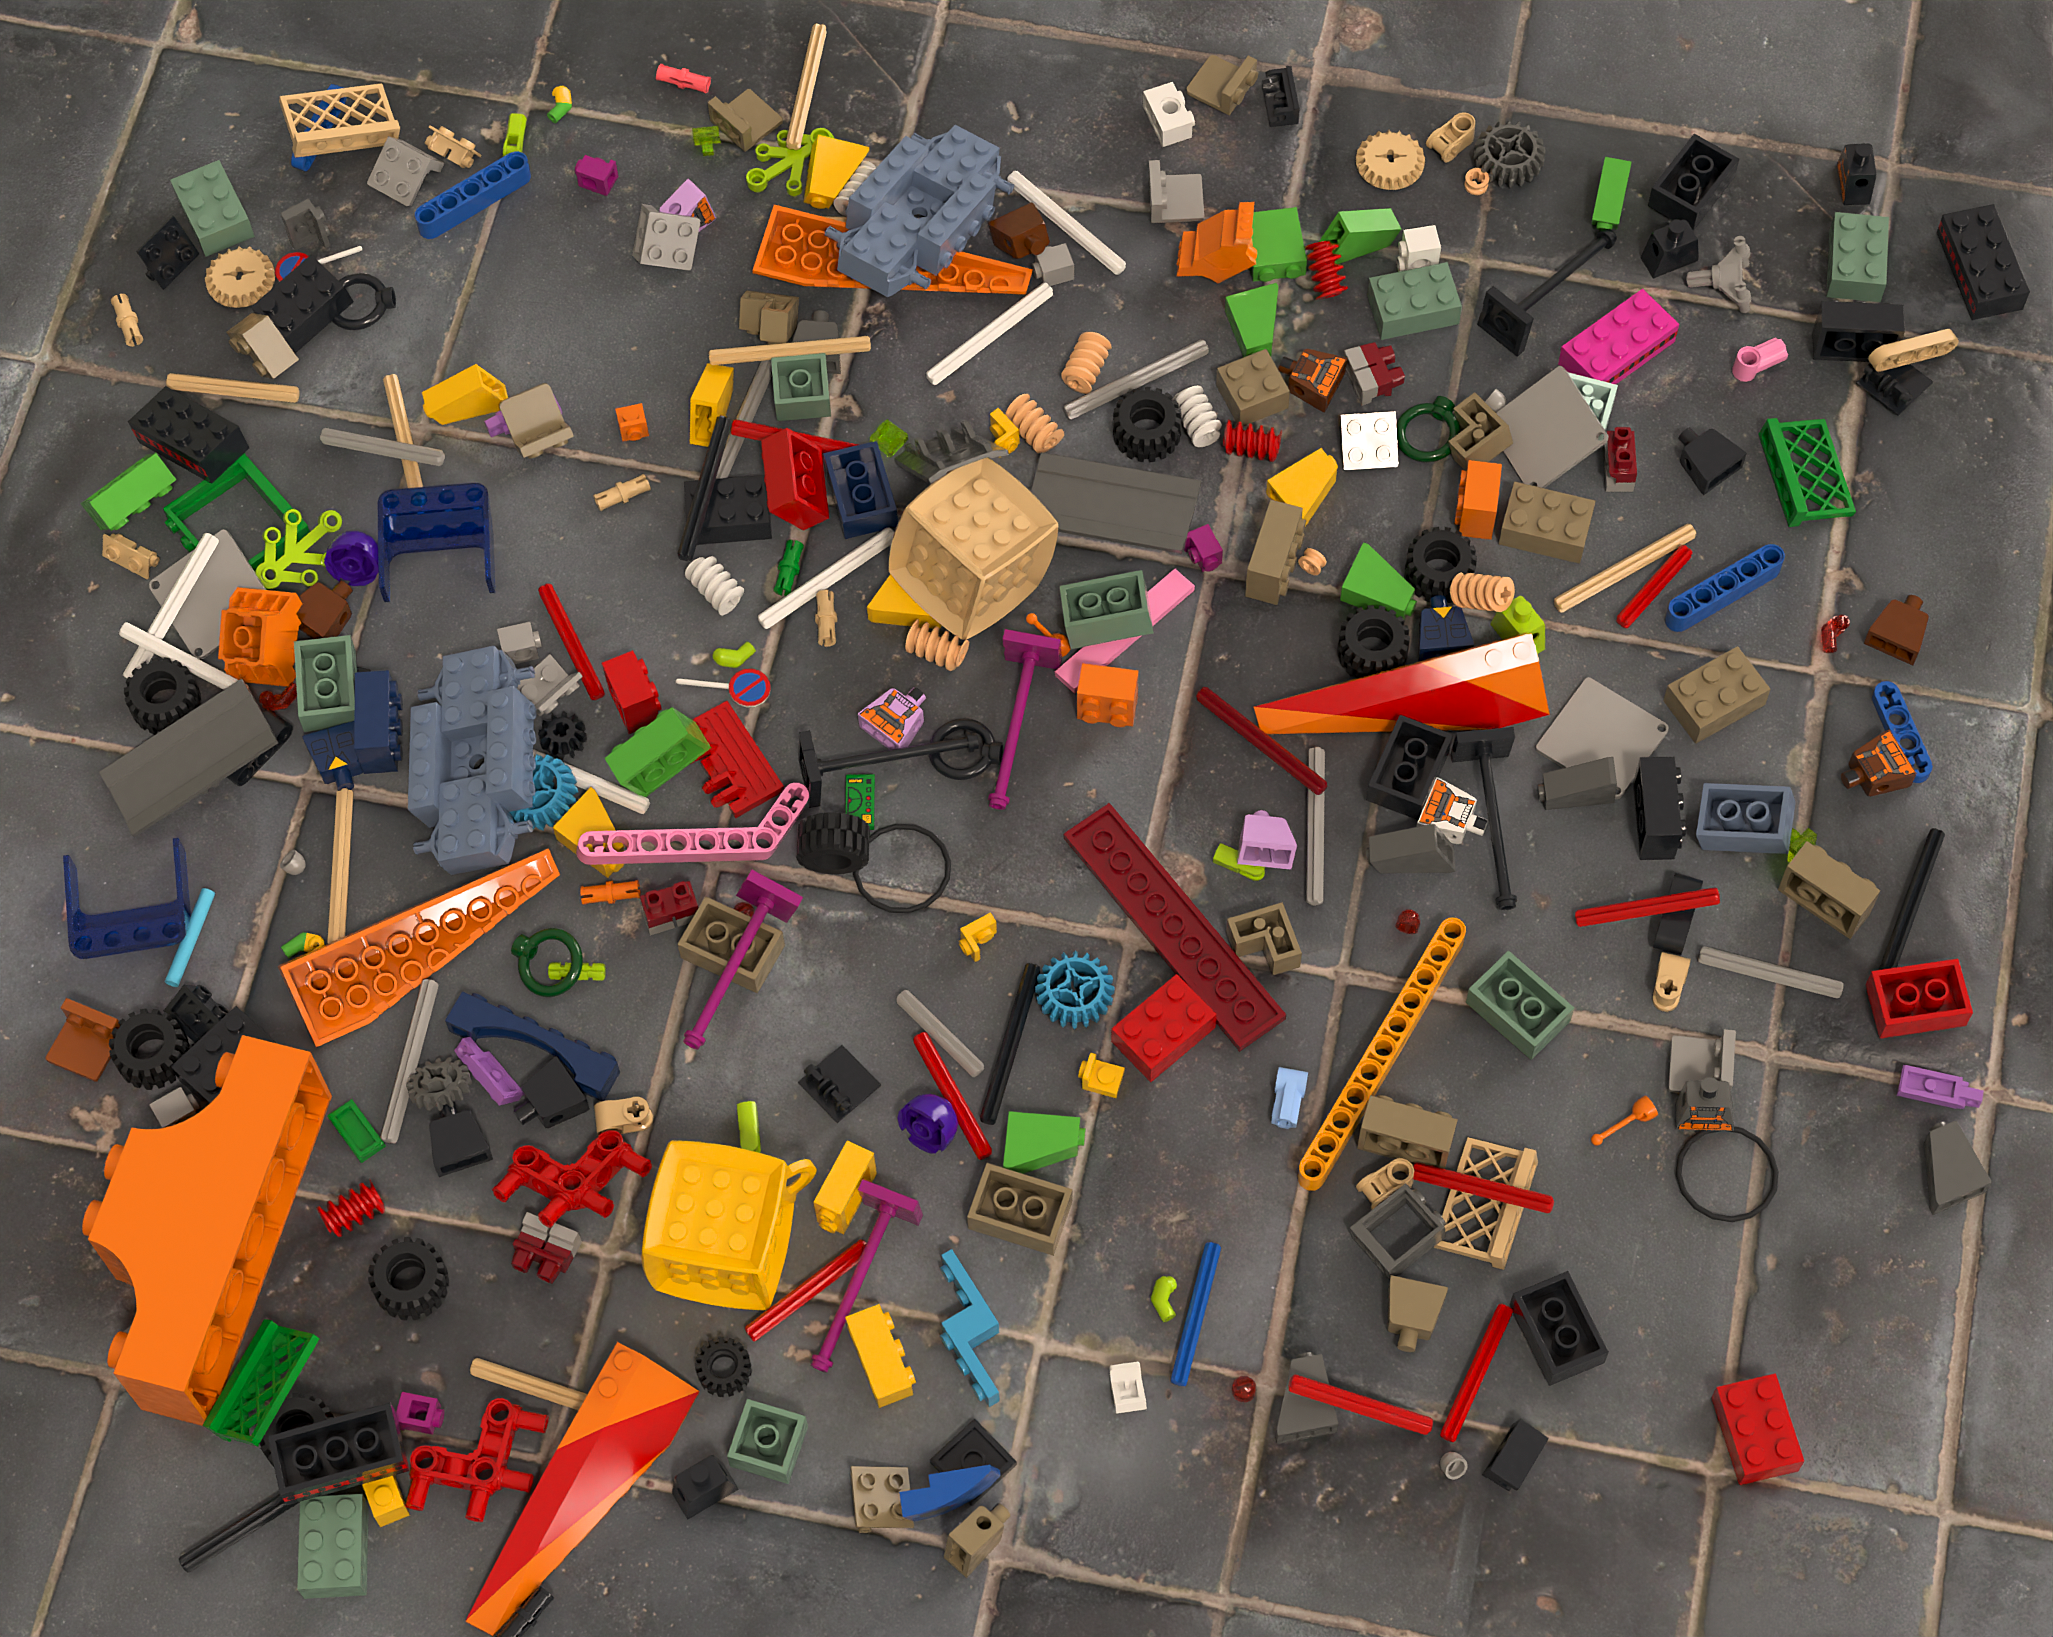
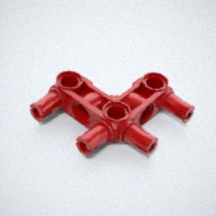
(574, 1184)
(464, 1470)

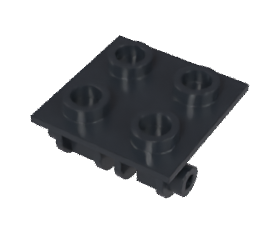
(167, 253)
(1894, 387)
(838, 1083)

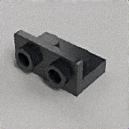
(195, 1011)

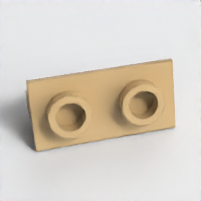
(461, 151)
(123, 552)

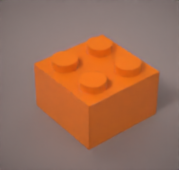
(1478, 499)
(1107, 695)

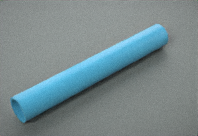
(187, 944)

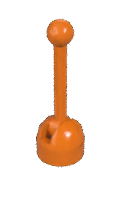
(1065, 646)
(1642, 1110)

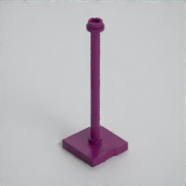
(1032, 651)
(768, 898)
(889, 1205)

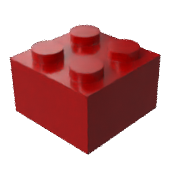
(632, 690)

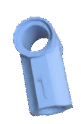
(1289, 1090)

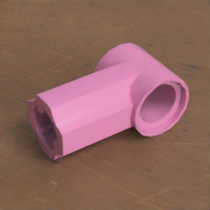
(1758, 358)

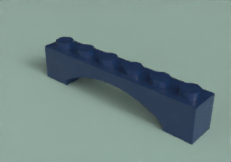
(477, 1019)

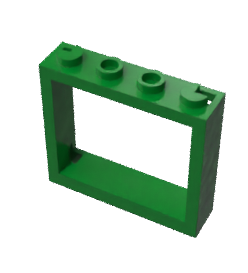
(206, 492)

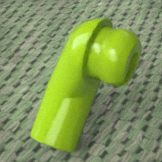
(733, 658)
(1160, 1296)

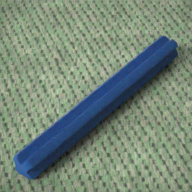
(1195, 1314)

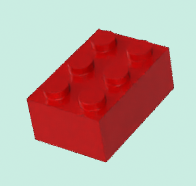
(794, 479)
(1919, 998)
(1163, 1028)
(1757, 1429)

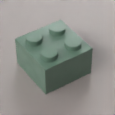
(801, 387)
(767, 1441)

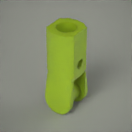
(515, 133)
(1227, 858)
(749, 1126)

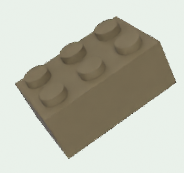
(1547, 522)
(1275, 552)
(1716, 694)
(1829, 889)
(714, 936)
(1406, 1132)
(1020, 1209)

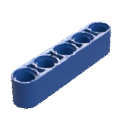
(485, 187)
(1730, 577)

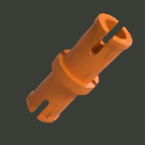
(610, 892)

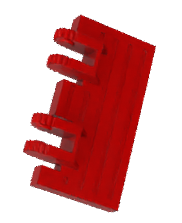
(735, 762)

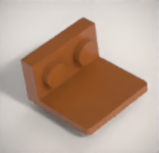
(83, 1041)

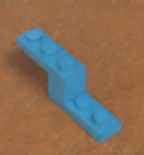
(969, 1328)

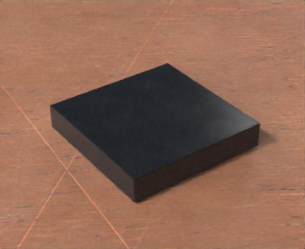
(973, 1449)

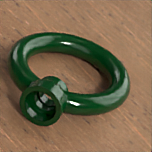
(1441, 410)
(526, 949)

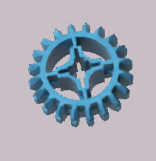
(548, 802)
(1096, 980)

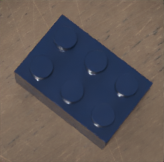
(861, 489)
(377, 722)

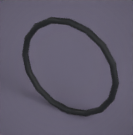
(872, 901)
(1688, 1197)

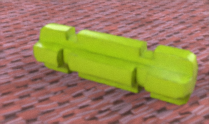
(596, 971)

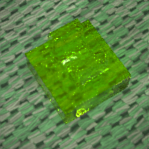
(706, 137)
(889, 438)
(1797, 841)

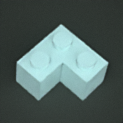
(1598, 395)

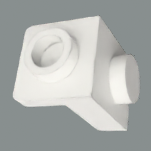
(1127, 1387)

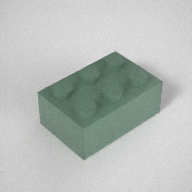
(212, 208)
(1857, 257)
(1414, 300)
(1106, 609)
(325, 682)
(1519, 1005)
(333, 1546)

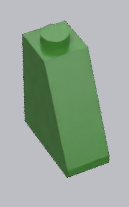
(1611, 193)
(1361, 232)
(1253, 318)
(1377, 584)
(1040, 1140)

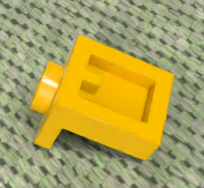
(1004, 430)
(977, 932)
(1101, 1076)

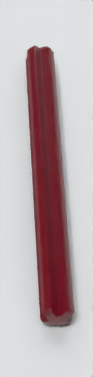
(1262, 741)

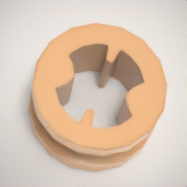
(1471, 186)
(1312, 561)

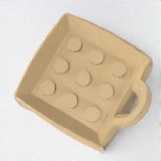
(972, 547)

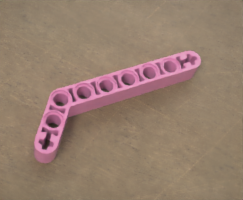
(691, 837)

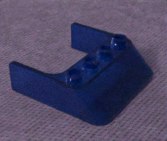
(434, 521)
(127, 929)

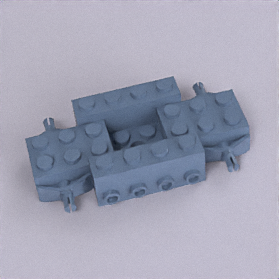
(940, 178)
(477, 719)

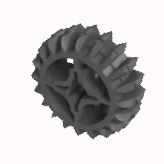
(1505, 145)

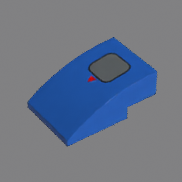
(947, 1492)

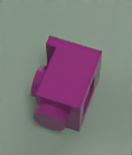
(596, 174)
(1204, 548)
(413, 1405)

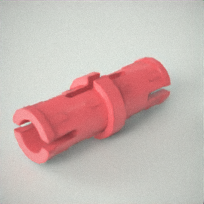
(683, 78)

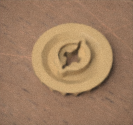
(1387, 175)
(254, 284)

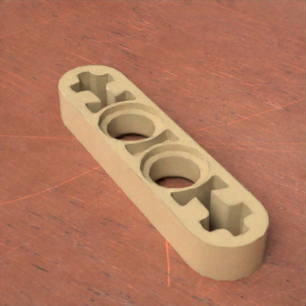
(1913, 350)

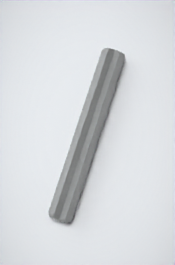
(940, 1033)

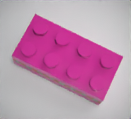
(1620, 340)

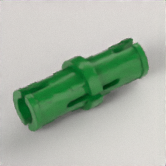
(788, 567)

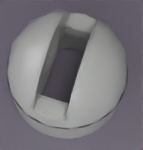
(1496, 401)
(293, 863)
(1453, 1465)

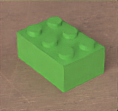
(129, 492)
(657, 752)

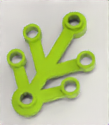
(790, 158)
(294, 551)

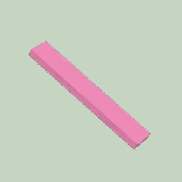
(1162, 600)

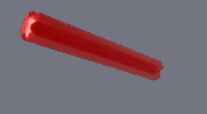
(1654, 586)

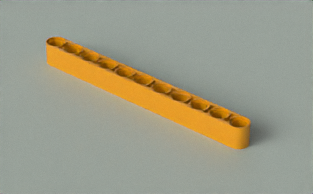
(1377, 1064)

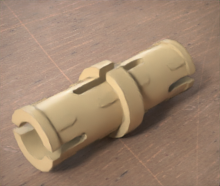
(127, 320)
(622, 492)
(826, 618)

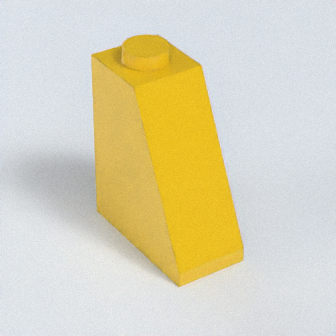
(830, 169)
(464, 396)
(709, 401)
(1304, 483)
(896, 607)
(584, 817)

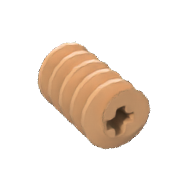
(1085, 362)
(1033, 425)
(1482, 592)
(936, 647)

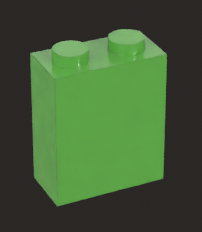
(1278, 245)

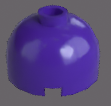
(353, 558)
(929, 1122)

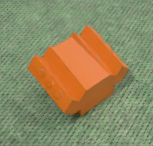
(1219, 245)
(260, 636)

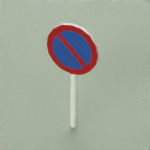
(292, 260)
(746, 687)

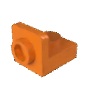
(632, 422)

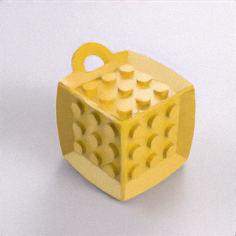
(720, 1223)

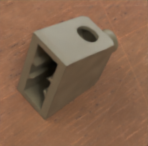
(1413, 1310)
(975, 1538)

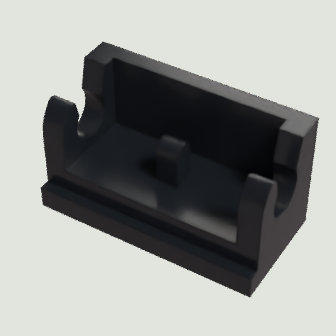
(1281, 97)
(1515, 1455)

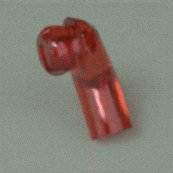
(1832, 630)
(278, 701)

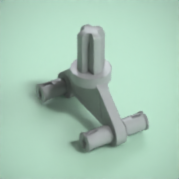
(1727, 275)

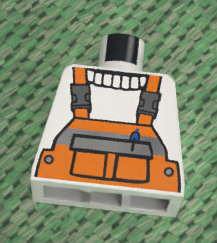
(1451, 812)

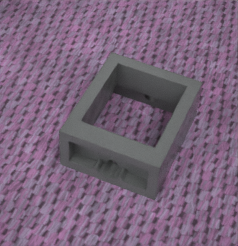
(1415, 1200)

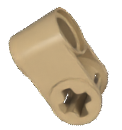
(1450, 139)
(1670, 978)
(620, 1115)
(1382, 1184)

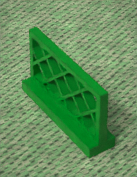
(1785, 476)
(246, 1385)

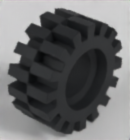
(727, 1384)

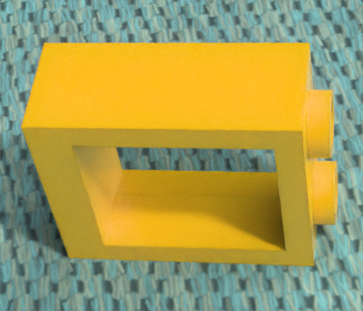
(839, 1194)

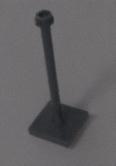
(1510, 321)
(1484, 746)
(813, 768)

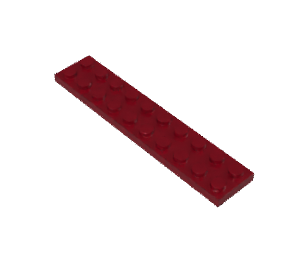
(1174, 926)

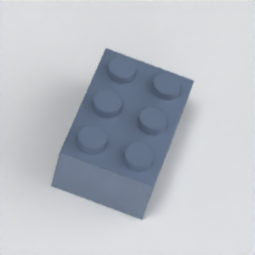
(1746, 818)

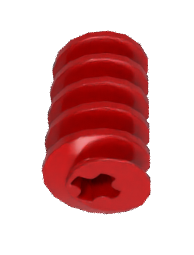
(1326, 269)
(1251, 441)
(351, 1209)

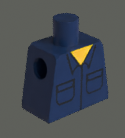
(1442, 630)
(335, 754)

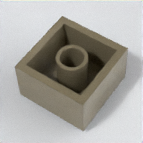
(1252, 387)

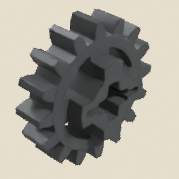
(439, 1084)

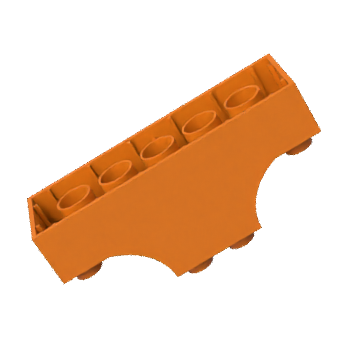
(199, 1221)

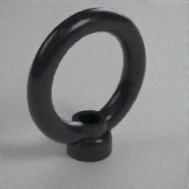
(384, 297)
(991, 752)

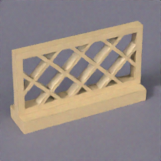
(343, 136)
(1509, 1215)

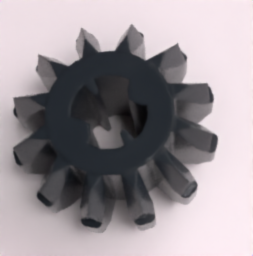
(573, 739)

